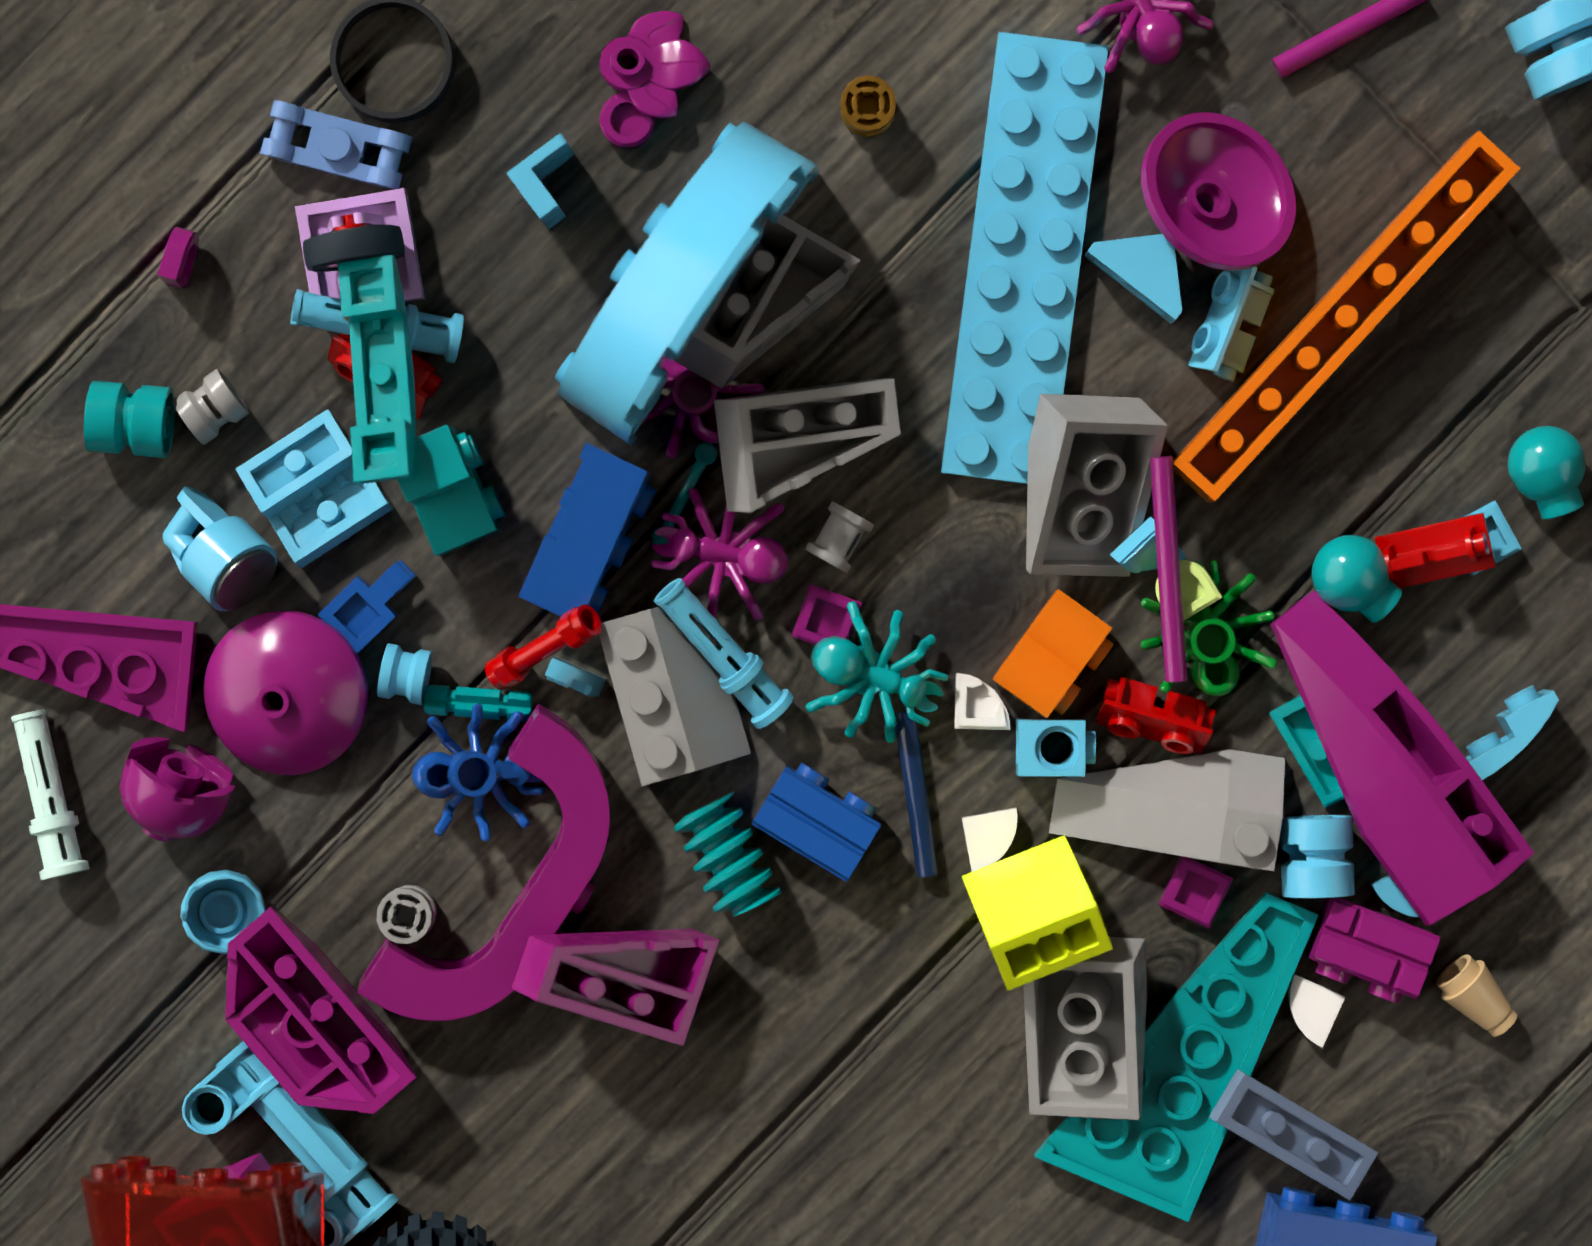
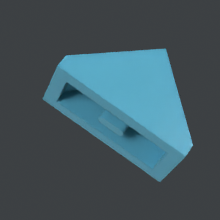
(1144, 268)

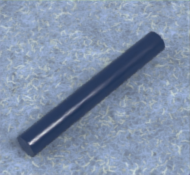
(916, 795)

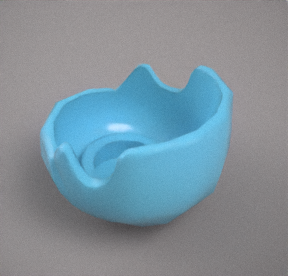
(220, 908)

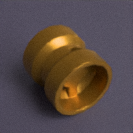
(868, 115)

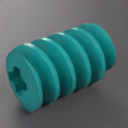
(727, 857)

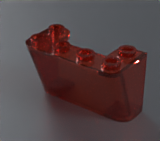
(155, 1207)

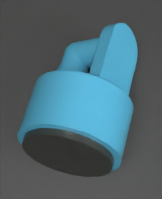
(226, 559)

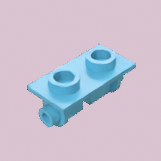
(1218, 341)

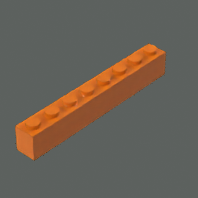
(1344, 316)

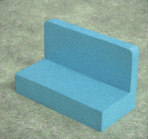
(533, 169)

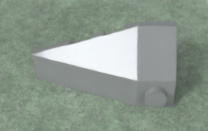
(1195, 807)

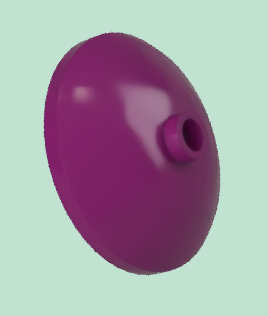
(1234, 178)
(313, 673)

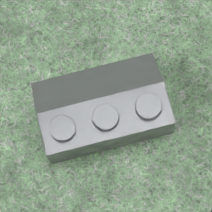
(670, 697)

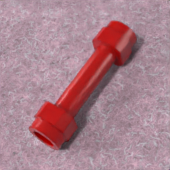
(572, 630)

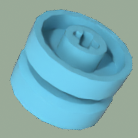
(1565, 29)

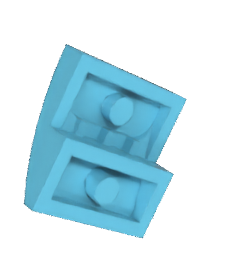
(310, 489)

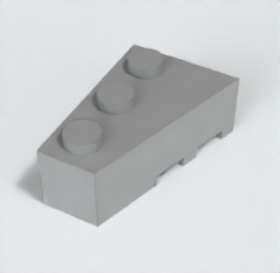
(796, 434)

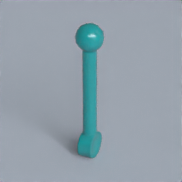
(705, 455)

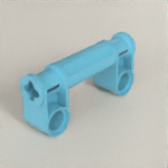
(303, 1131)

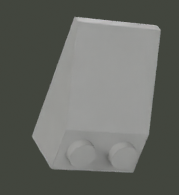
(1088, 481)
(1089, 1036)

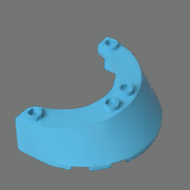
(679, 276)

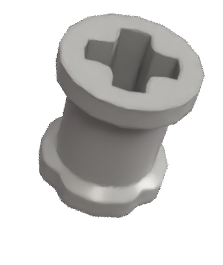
(839, 537)

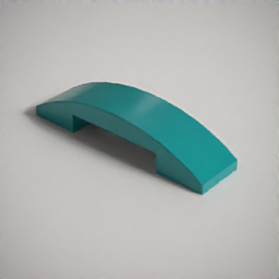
(381, 369)

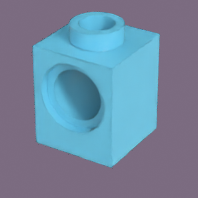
(1028, 743)

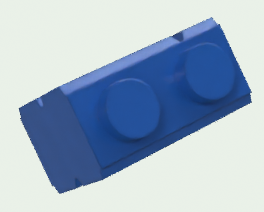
(817, 821)

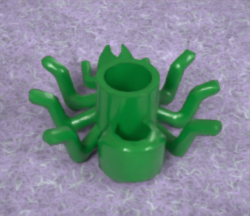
(1212, 641)

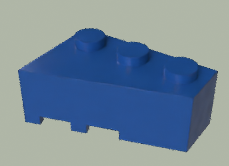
(588, 533)
(1299, 1221)

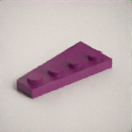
(110, 658)

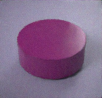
(624, 124)

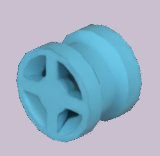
(404, 673)

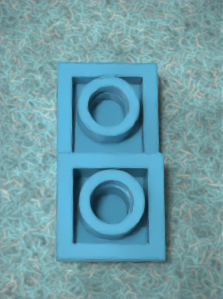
(1520, 722)

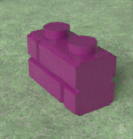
(1372, 948)

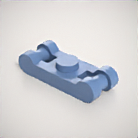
(336, 145)

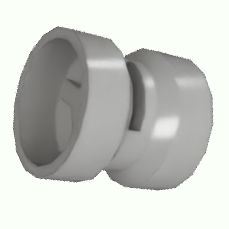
(201, 415)
(415, 910)

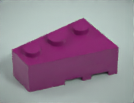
(621, 978)

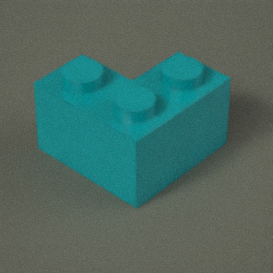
(449, 492)

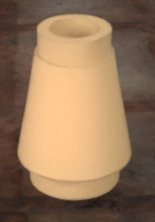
(1475, 993)

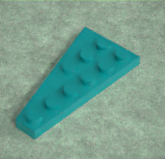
(1189, 1058)

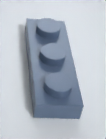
(1293, 1134)

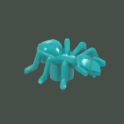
(868, 672)

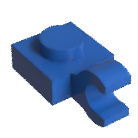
(363, 609)

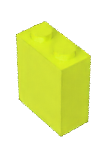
(1037, 912)

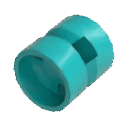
(124, 419)

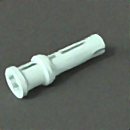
(53, 821)

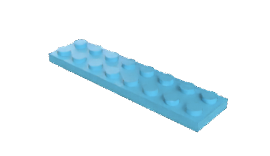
(1023, 250)

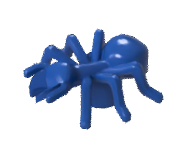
(472, 773)

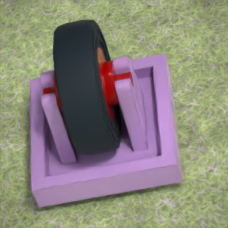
(358, 230)

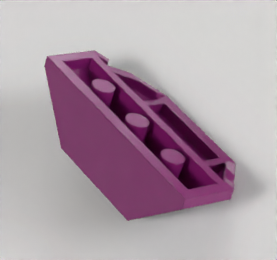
(309, 1021)

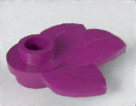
(662, 63)

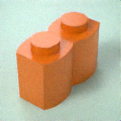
(1053, 655)

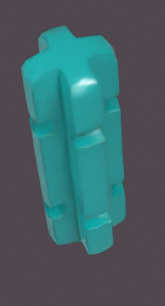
(441, 700)

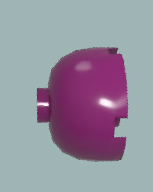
(174, 791)

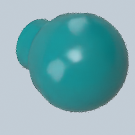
(1548, 468)
(1354, 577)

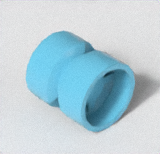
(1317, 856)

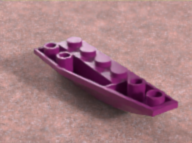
(1397, 768)

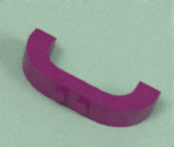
(461, 987)

